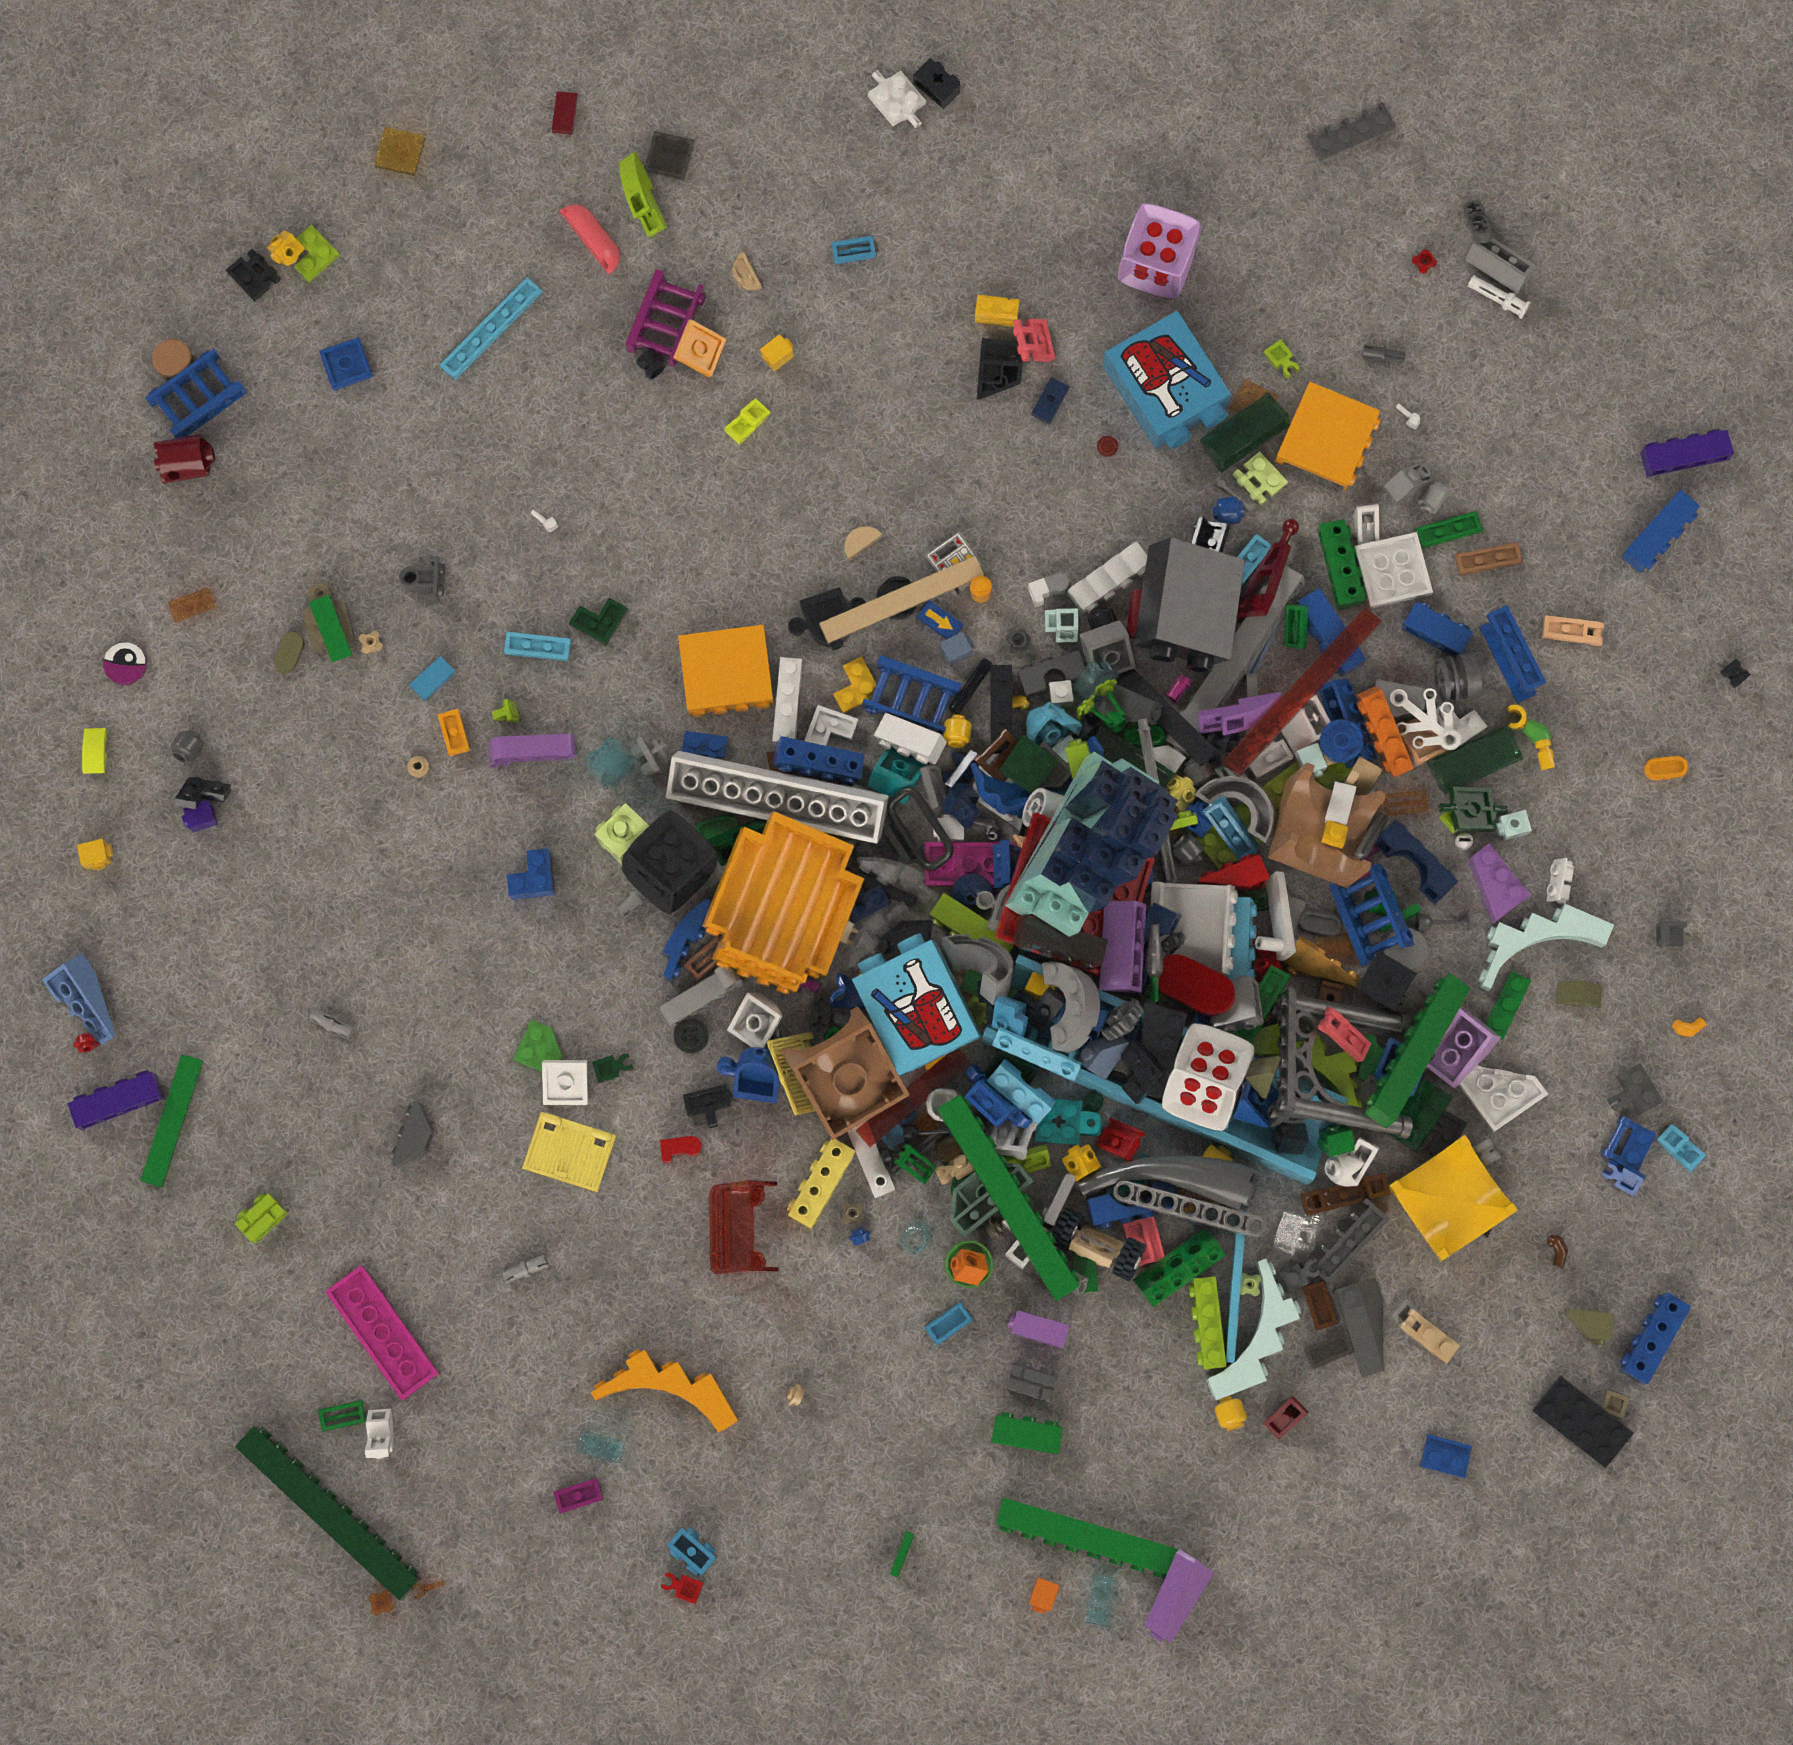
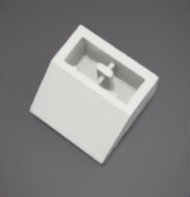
(1306, 726)

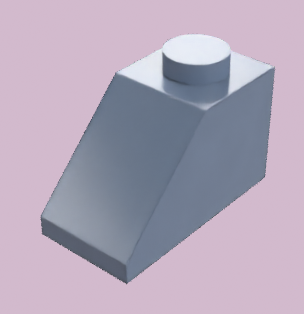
(1102, 1055)

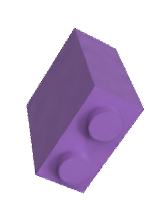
(1038, 1329)

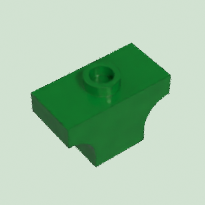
(1371, 1059)

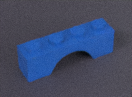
(1105, 1210)

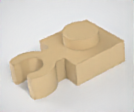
(958, 1167)

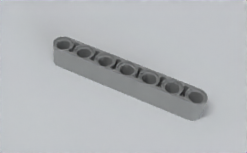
(1200, 1208)

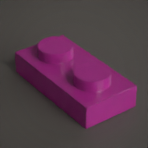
(578, 1495)

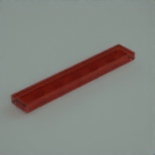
(918, 1091)

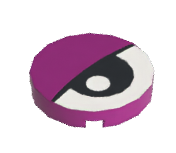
(124, 663)

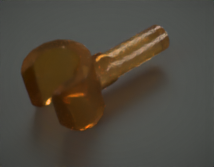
(425, 1588)

